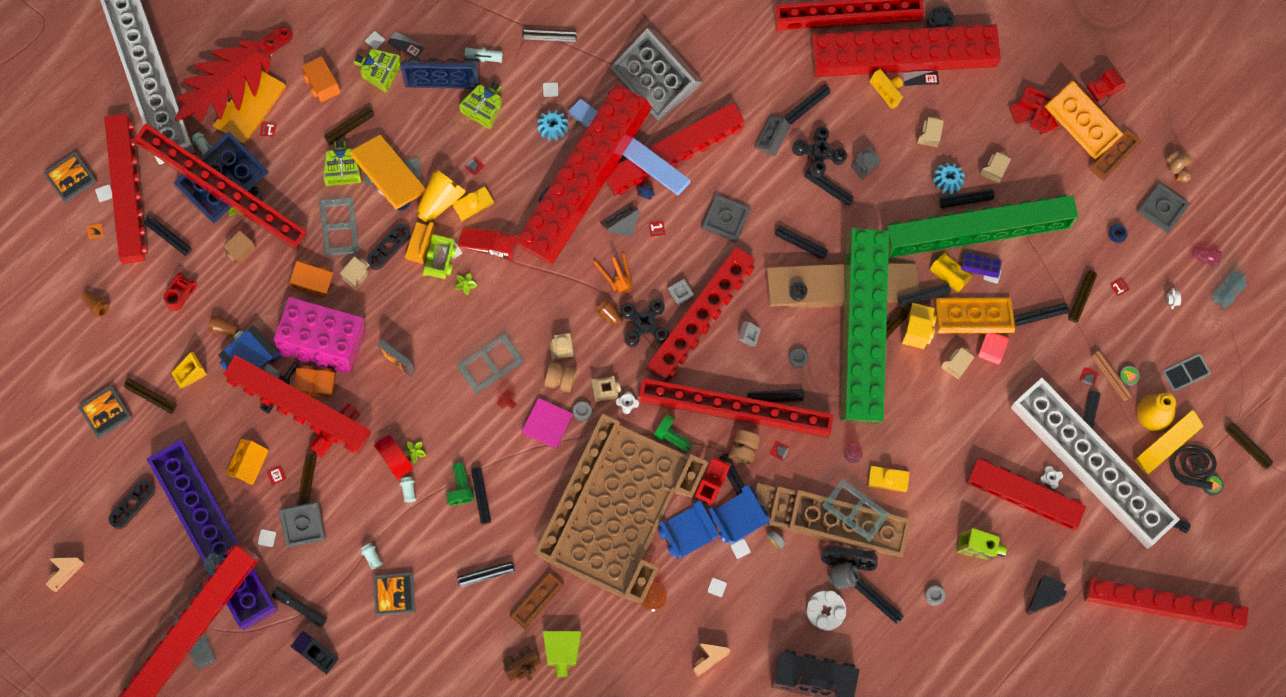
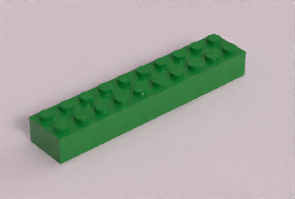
(981, 226)
(864, 326)

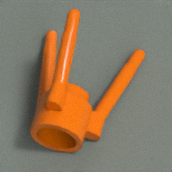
(622, 282)

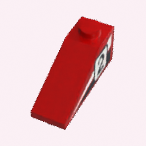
(489, 242)

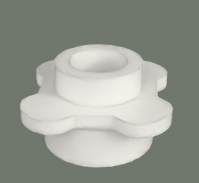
(1173, 298)
(627, 407)
(1053, 483)

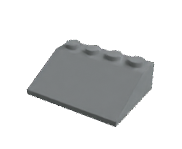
(656, 73)

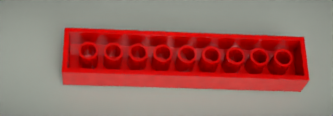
(905, 50)
(584, 174)

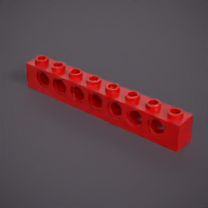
(846, 13)
(737, 259)

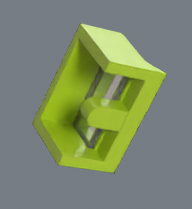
(439, 256)

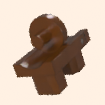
(523, 666)

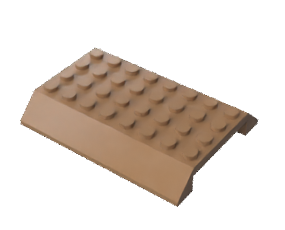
(616, 509)

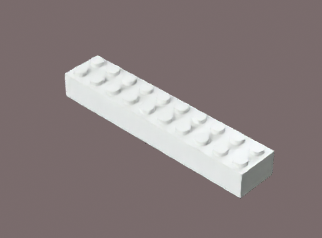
(145, 70)
(1094, 463)

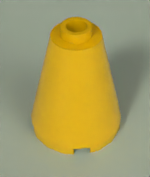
(438, 196)
(1156, 411)

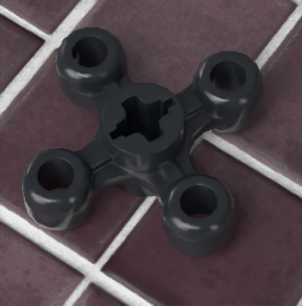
(819, 152)
(648, 316)

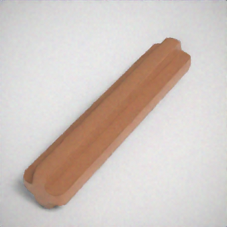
(1111, 375)

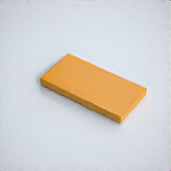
(253, 110)
(1083, 120)
(388, 171)
(974, 315)

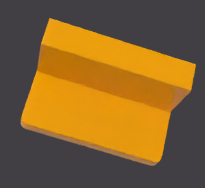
(420, 242)
(247, 461)

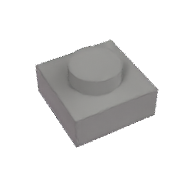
(680, 292)
(749, 334)

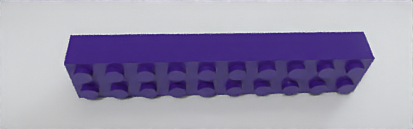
(208, 526)

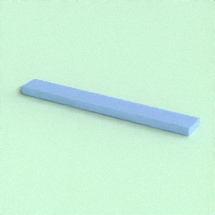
(638, 153)

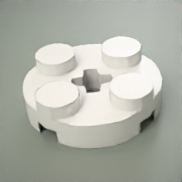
(820, 620)

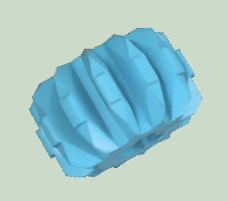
(556, 130)
(949, 184)

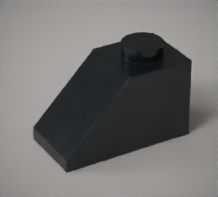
(1047, 594)
(314, 652)

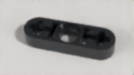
(393, 233)
(140, 504)
(836, 551)

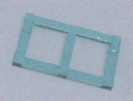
(325, 228)
(503, 338)
(848, 520)

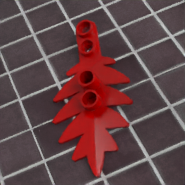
(230, 75)

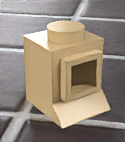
(931, 132)
(996, 167)
(355, 272)
(561, 347)
(958, 362)
(600, 396)

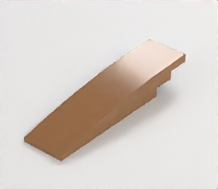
(827, 284)
(804, 515)

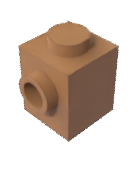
(238, 247)

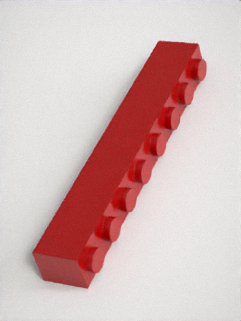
(679, 147)
(125, 189)
(297, 404)
(1166, 604)

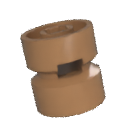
(560, 377)
(745, 445)

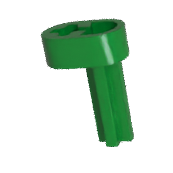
(665, 432)
(463, 493)

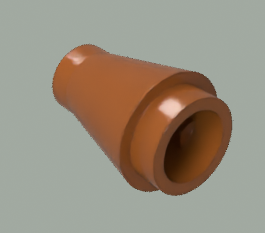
(97, 305)
(609, 313)
(222, 326)

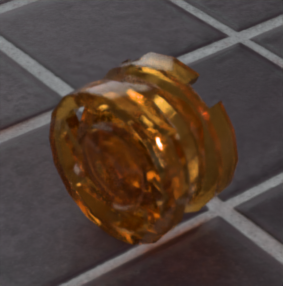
(655, 598)

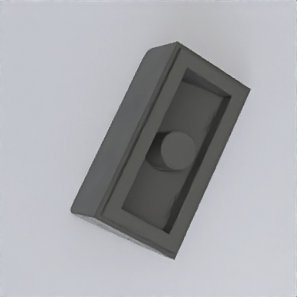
(772, 135)

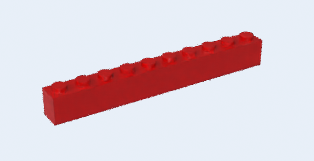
(220, 186)
(736, 408)
(192, 623)

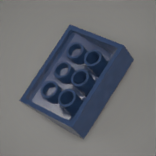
(441, 73)
(232, 161)

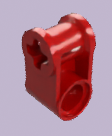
(180, 288)

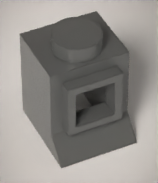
(866, 163)

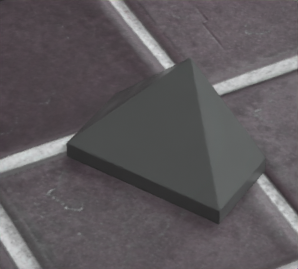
(623, 221)

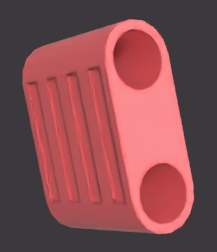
(993, 347)

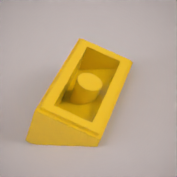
(950, 272)

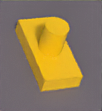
(887, 88)
(473, 203)
(888, 479)

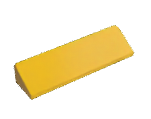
(1169, 442)

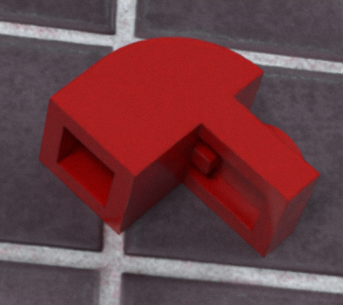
(1106, 85)
(393, 457)
(713, 480)

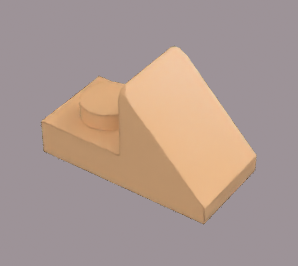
(67, 567)
(714, 655)

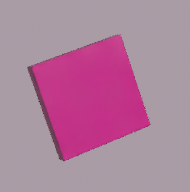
(547, 423)

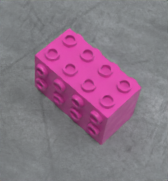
(320, 335)

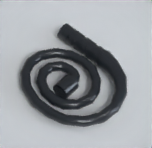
(1194, 462)

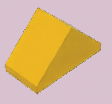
(188, 371)

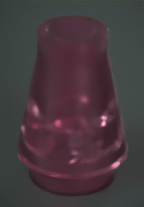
(1208, 255)
(851, 456)

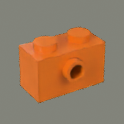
(321, 79)
(311, 279)

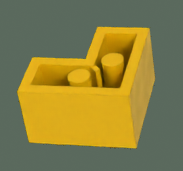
(919, 326)

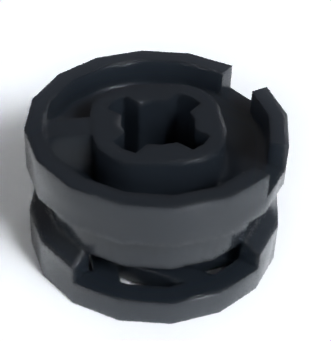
(940, 18)

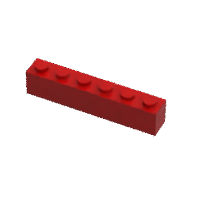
(1025, 494)

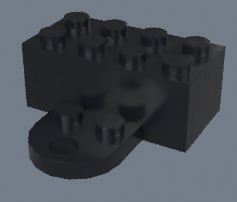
(814, 677)

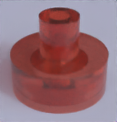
(507, 399)

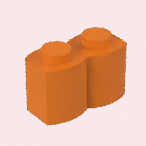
(315, 382)

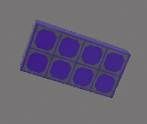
(981, 265)

